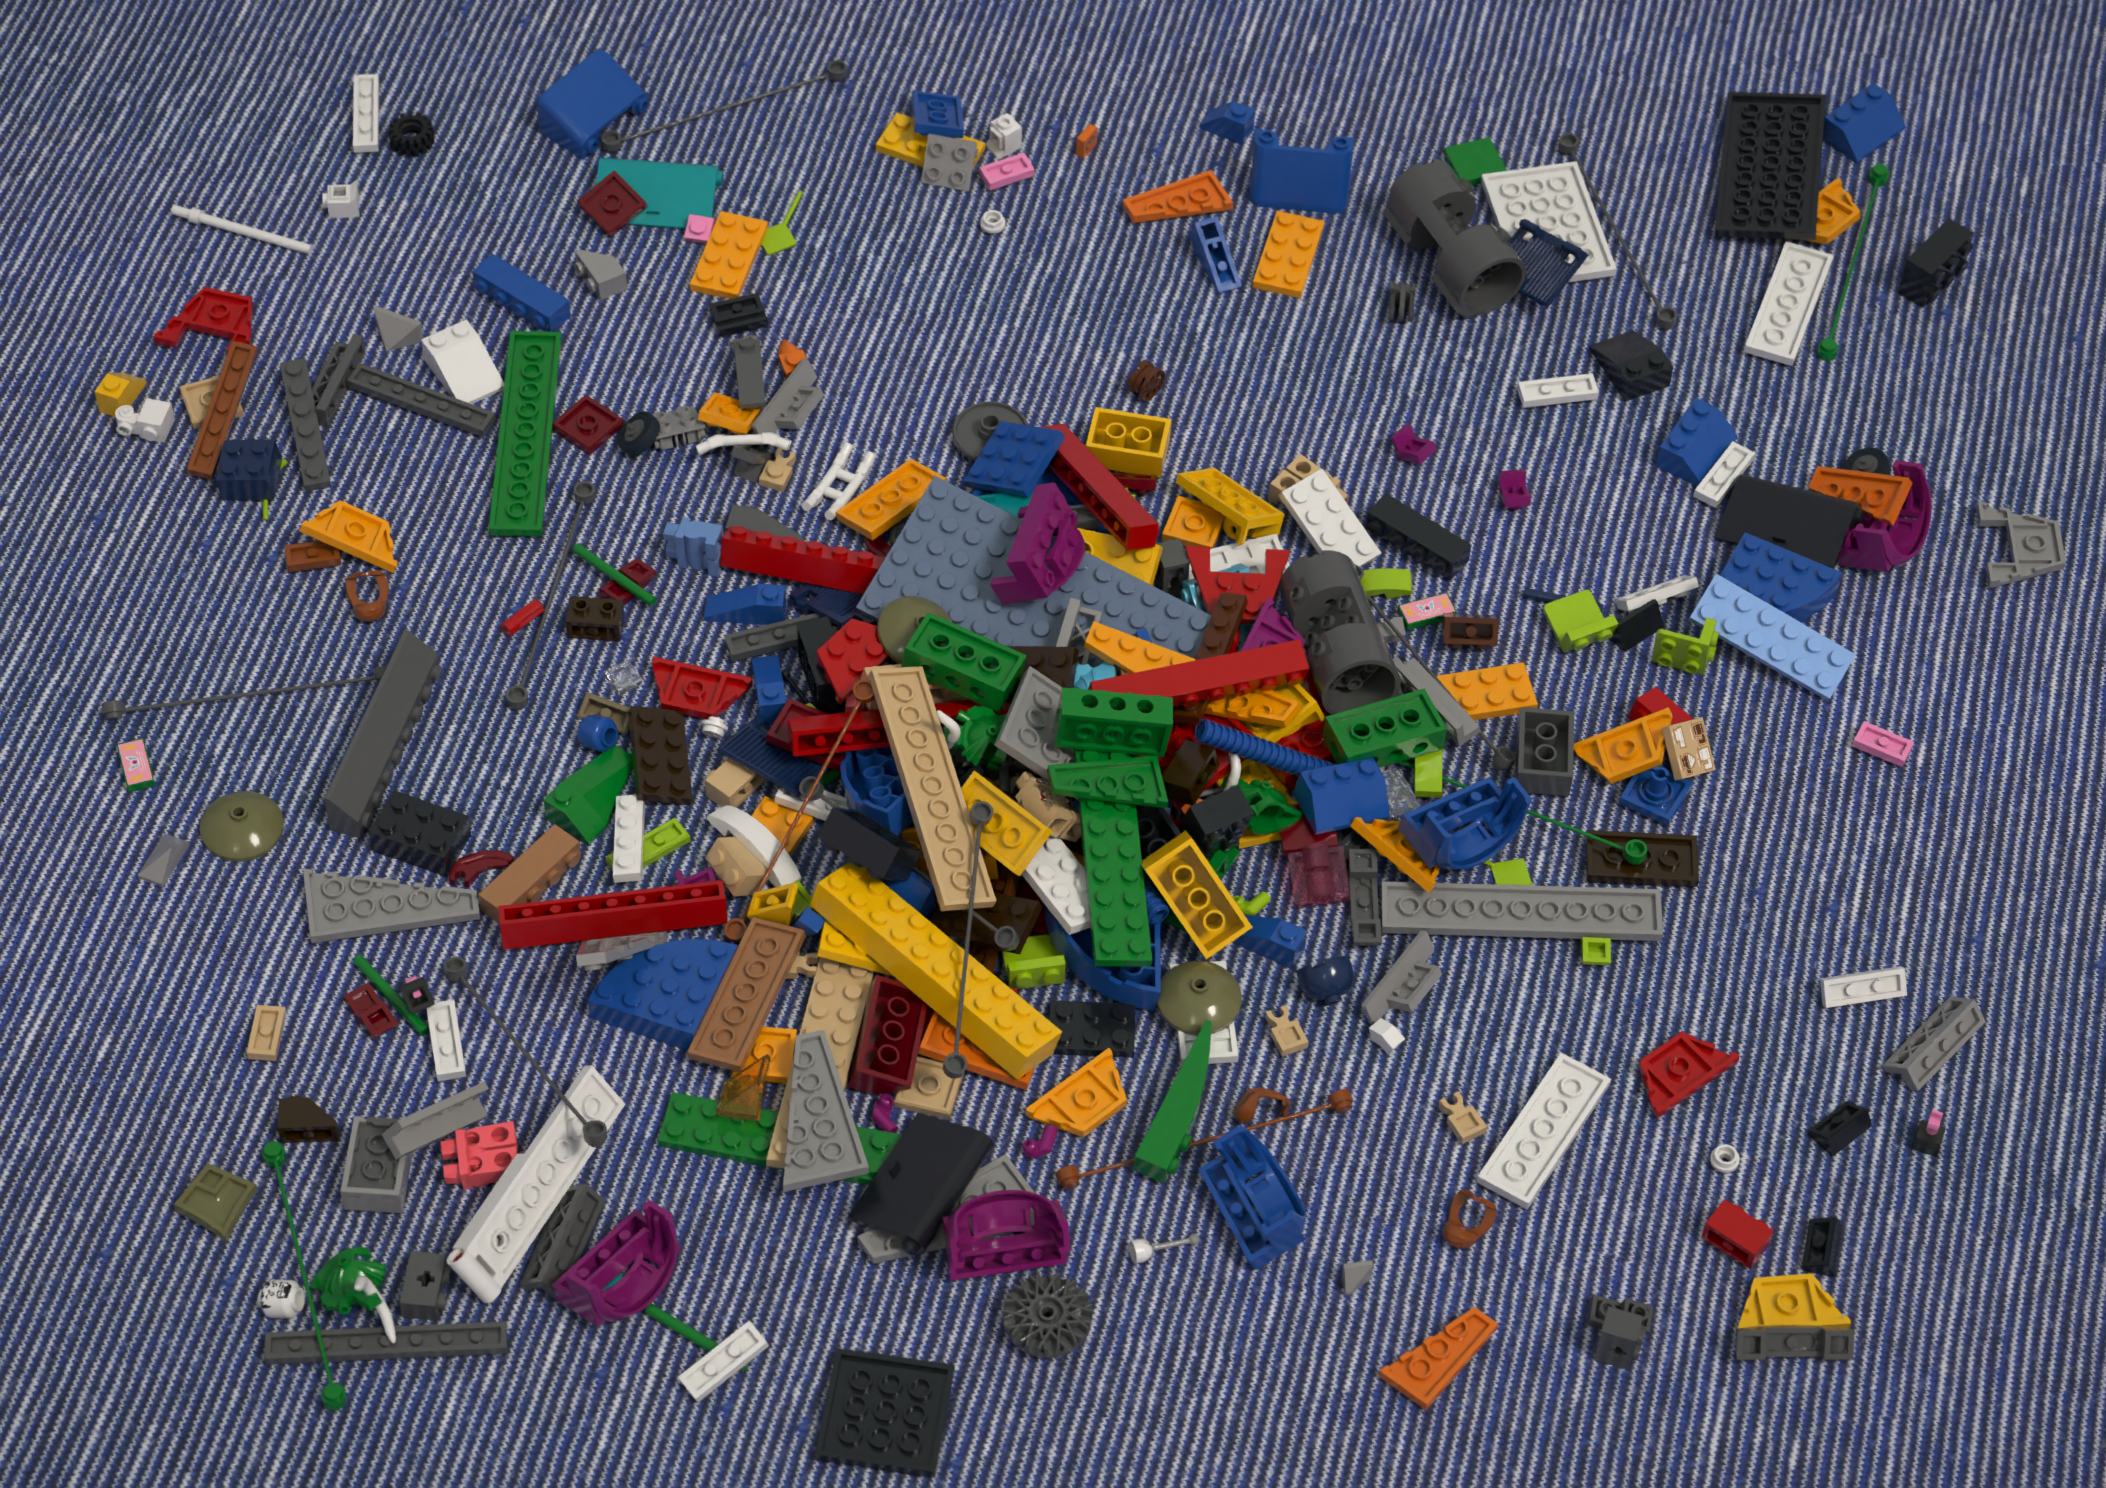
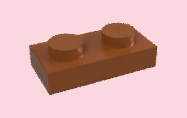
(311, 556)

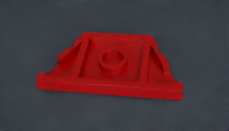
(848, 654)
(697, 689)
(1680, 1070)

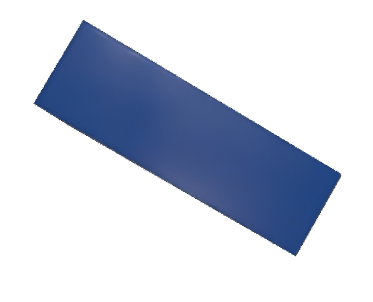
(808, 921)

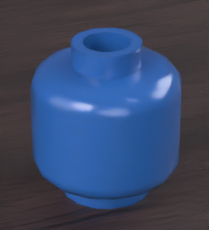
(597, 733)

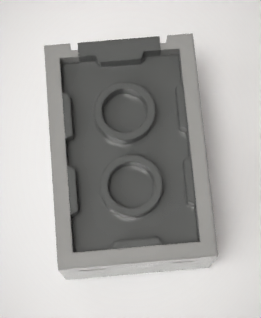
(371, 1173)

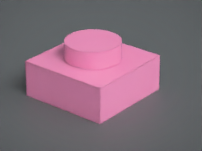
(699, 229)

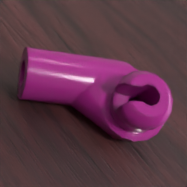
(881, 1113)
(1035, 1149)

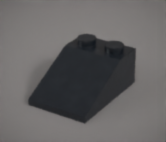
(1633, 364)

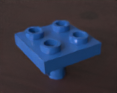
(1656, 794)

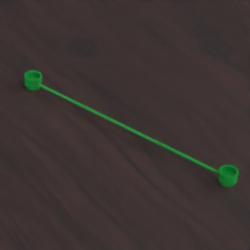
(1828, 347)
(1634, 850)
(334, 1394)

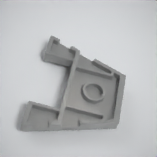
(2033, 545)

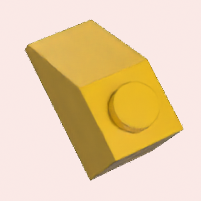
(118, 390)
(774, 904)

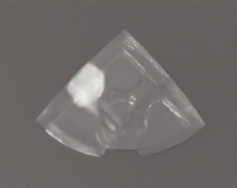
(1399, 794)

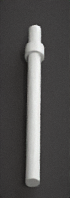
(198, 216)

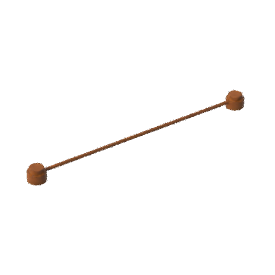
(863, 693)
(1340, 1101)

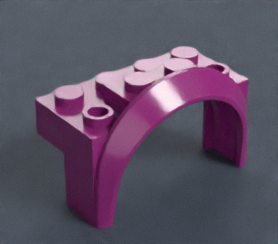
(1043, 517)
(1876, 549)
(999, 1213)
(630, 1240)

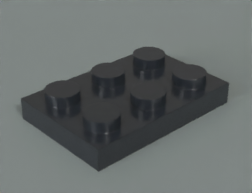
(1094, 1027)

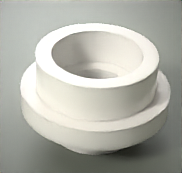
(992, 222)
(714, 727)
(1726, 1152)

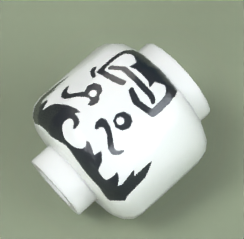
(281, 1299)

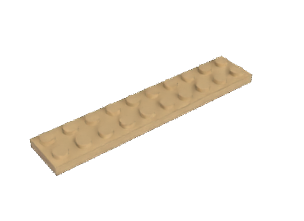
(931, 787)
(838, 1009)

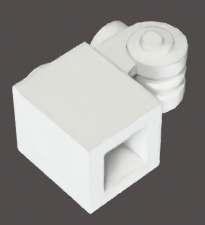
(150, 423)

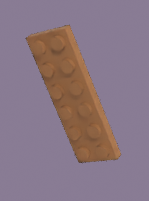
(746, 994)

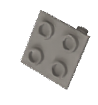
(949, 162)
(678, 422)

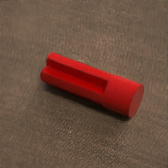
(522, 618)

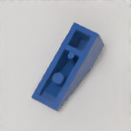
(1214, 254)
(748, 605)
(768, 687)
(1274, 940)

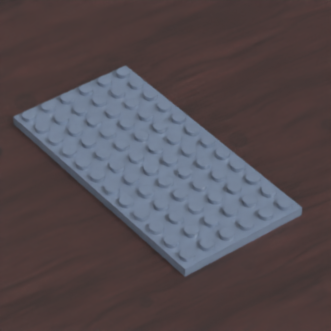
(963, 542)

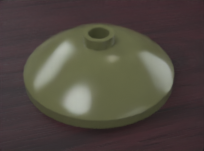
(901, 620)
(241, 836)
(1189, 1007)

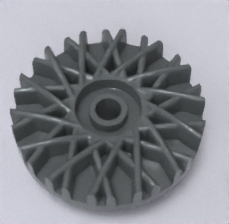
(976, 425)
(1047, 1315)

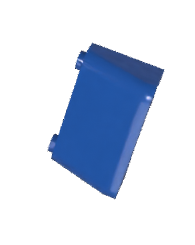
(587, 102)
(1300, 175)

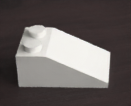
(462, 363)

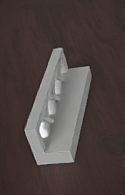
(1070, 624)
(1458, 722)
(1938, 1043)
(436, 1121)

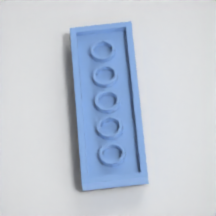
(1773, 637)

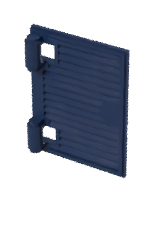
(1545, 262)
(830, 602)
(768, 760)

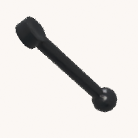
(786, 677)

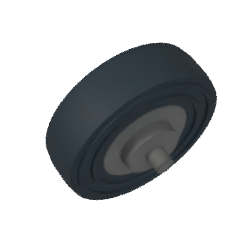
(638, 433)
(1868, 460)

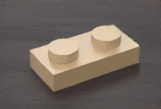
(266, 1033)

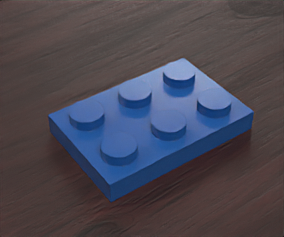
(937, 114)

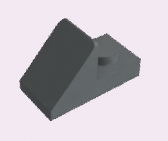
(750, 461)

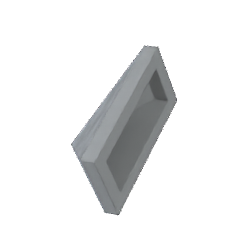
(397, 329)
(163, 860)

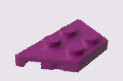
(1270, 629)

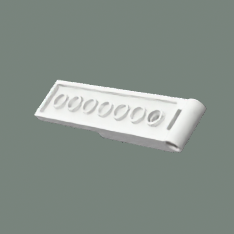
(531, 1188)

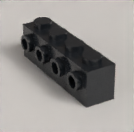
(1418, 536)

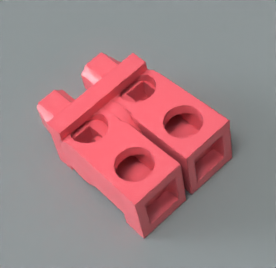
(481, 1154)

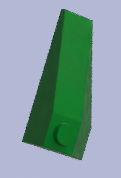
(588, 796)

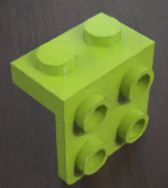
(1578, 621)
(1686, 651)
(1036, 965)

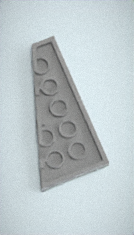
(372, 905)
(600, 951)
(821, 1129)
(995, 1176)

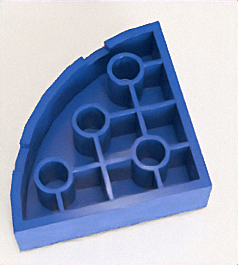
(1781, 577)
(875, 787)
(1120, 983)
(663, 989)

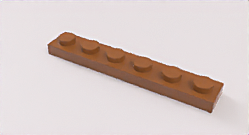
(222, 410)

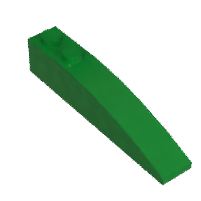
(1175, 1119)

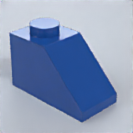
(1230, 121)

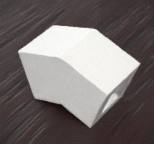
(1385, 1035)

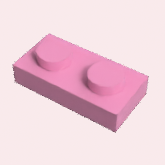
(1006, 171)
(1883, 744)

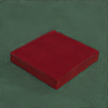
(612, 204)
(587, 425)
(1302, 834)

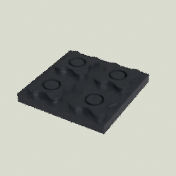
(885, 1412)

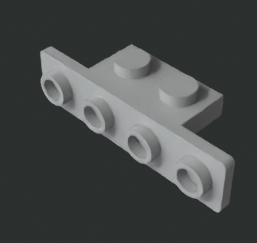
(791, 402)
(1405, 981)

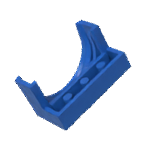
(1471, 846)
(1270, 1193)

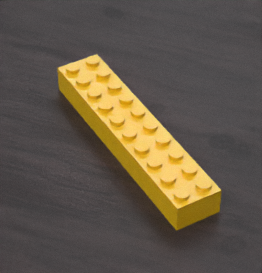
(932, 968)

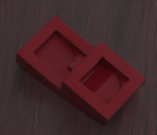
(637, 572)
(370, 1011)

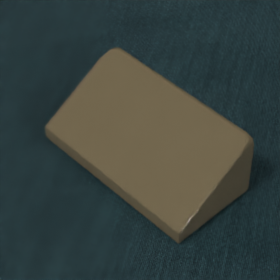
(600, 706)

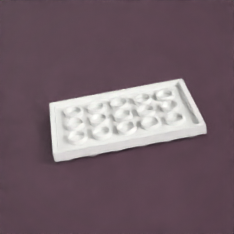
(1558, 204)

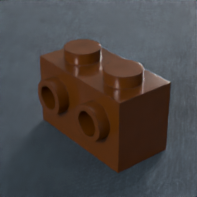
(1469, 629)

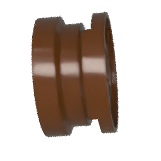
(1145, 380)

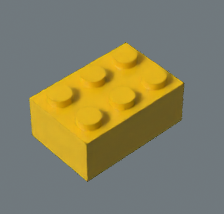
(1129, 441)

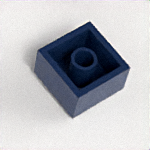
(248, 469)

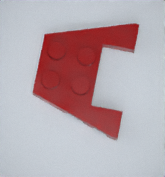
(211, 313)
(1253, 585)

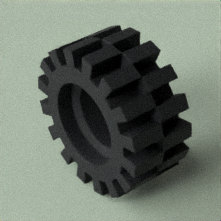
(412, 144)

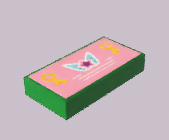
(1425, 611)
(135, 765)

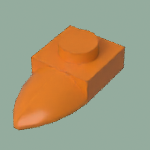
(789, 357)

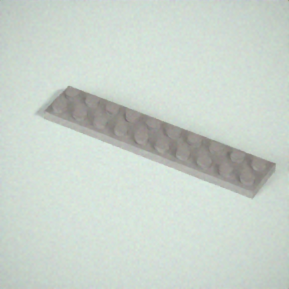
(1522, 911)

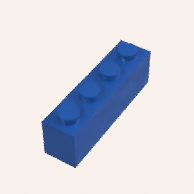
(521, 294)

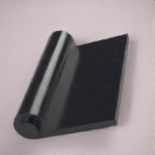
(1789, 518)
(922, 1181)

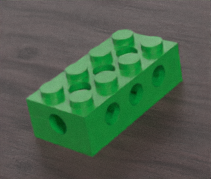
(964, 662)
(1133, 730)
(1386, 730)

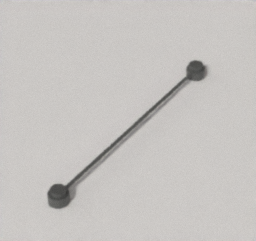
(612, 139)
(1666, 316)
(517, 695)
(114, 709)
(1503, 756)
(1004, 937)
(955, 1063)
(593, 1131)

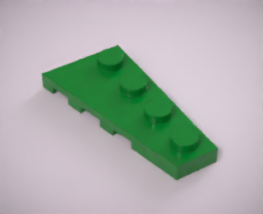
(1114, 780)

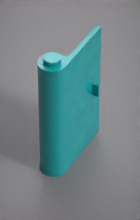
(667, 188)

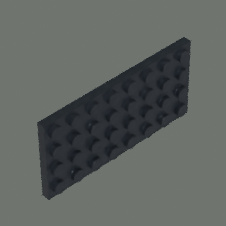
(1771, 166)

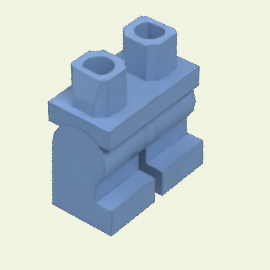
(695, 544)

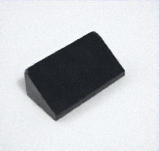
(1638, 626)
(1841, 1127)
(1823, 1246)

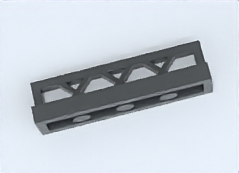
(336, 386)
(566, 1240)

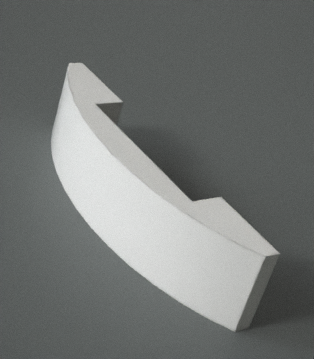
(757, 841)

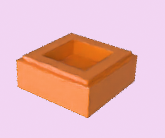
(1086, 141)

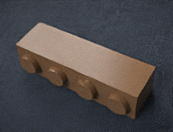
(532, 872)

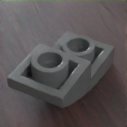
(1599, 1305)

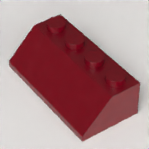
(888, 1038)

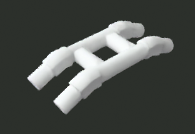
(735, 440)
(837, 471)

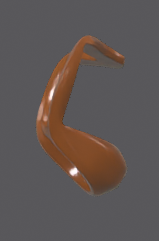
(373, 610)
(1246, 1107)
(1459, 1235)

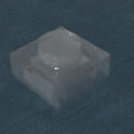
(623, 677)

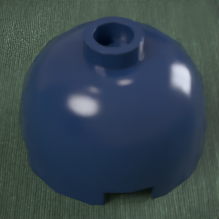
(1327, 980)

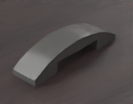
(1364, 897)
(1794, 1341)

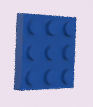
(1014, 459)

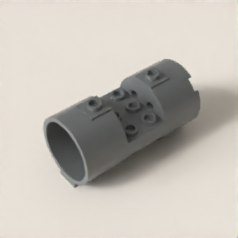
(1476, 263)
(1340, 632)

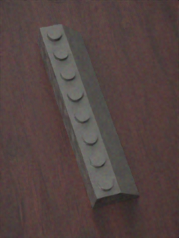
(382, 736)

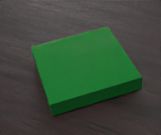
(1474, 159)

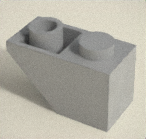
(602, 273)

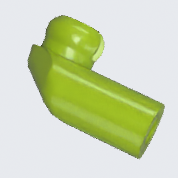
(1255, 905)

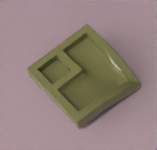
(216, 1200)

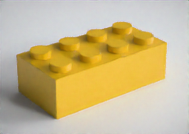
(1196, 894)

